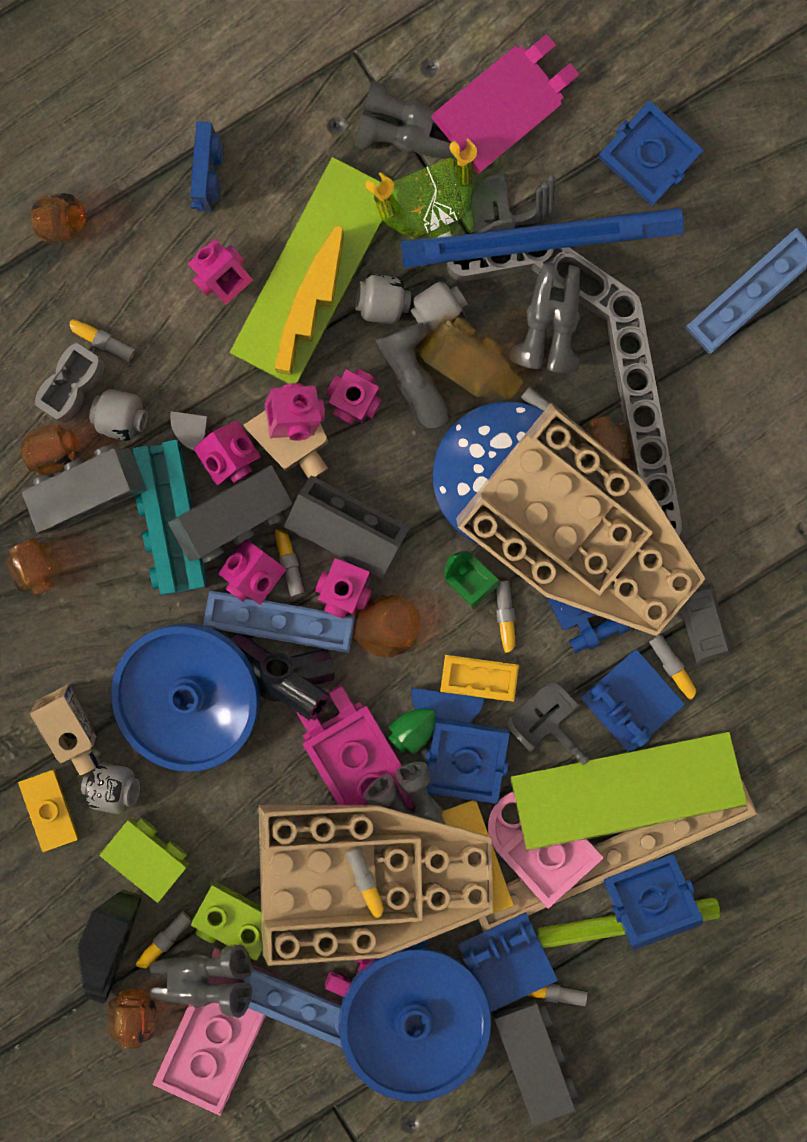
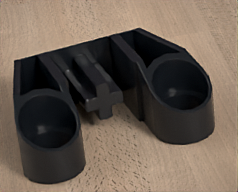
(105, 943)

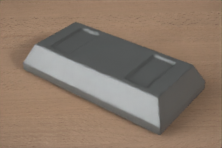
(705, 625)

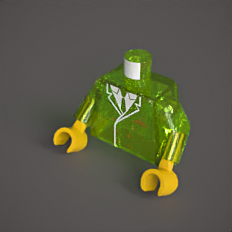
(428, 197)

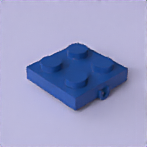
(650, 153)
(207, 154)
(467, 760)
(653, 901)

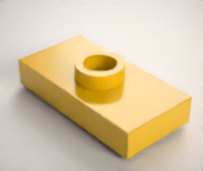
(479, 678)
(48, 810)

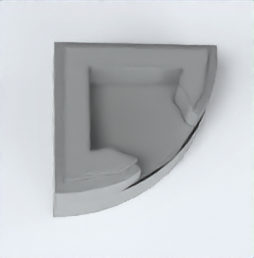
(189, 428)

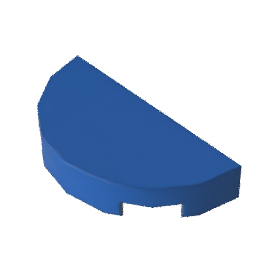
(448, 705)

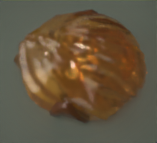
(387, 626)

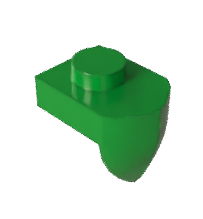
(469, 578)
(412, 730)

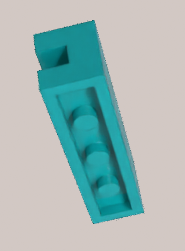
(164, 500)

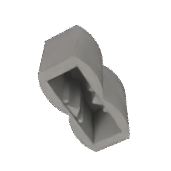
(75, 375)

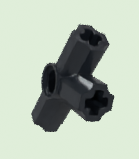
(290, 678)

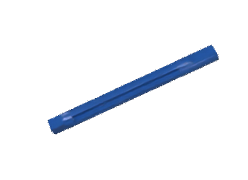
(542, 237)

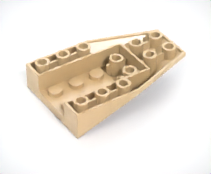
(582, 528)
(310, 904)

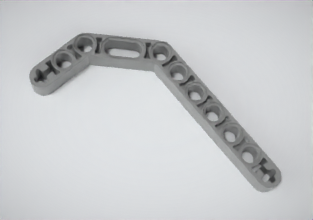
(623, 362)

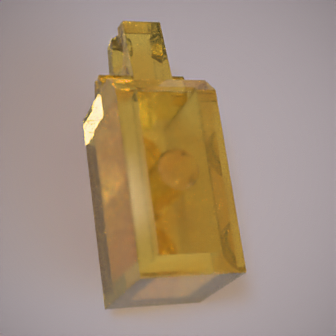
(469, 360)

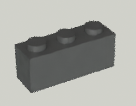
(83, 489)
(231, 515)
(346, 526)
(536, 1061)

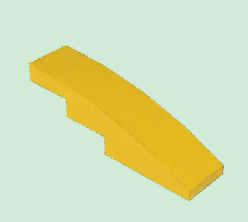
(315, 290)

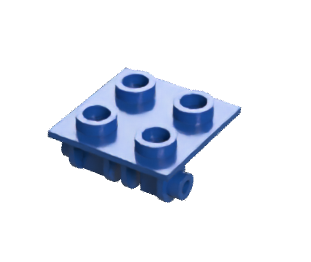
(632, 701)
(508, 961)

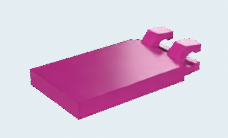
(503, 103)
(350, 750)

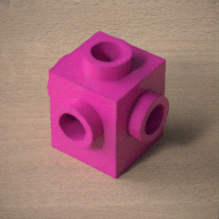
(219, 271)
(354, 410)
(294, 411)
(227, 453)
(251, 573)
(342, 575)

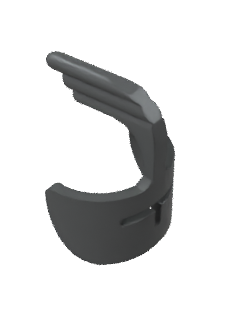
(493, 192)
(544, 700)

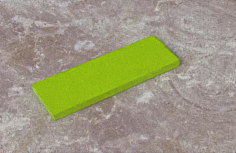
(336, 201)
(628, 791)

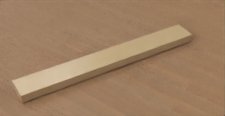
(626, 852)

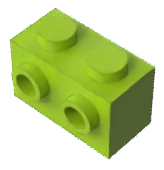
(145, 858)
(230, 919)

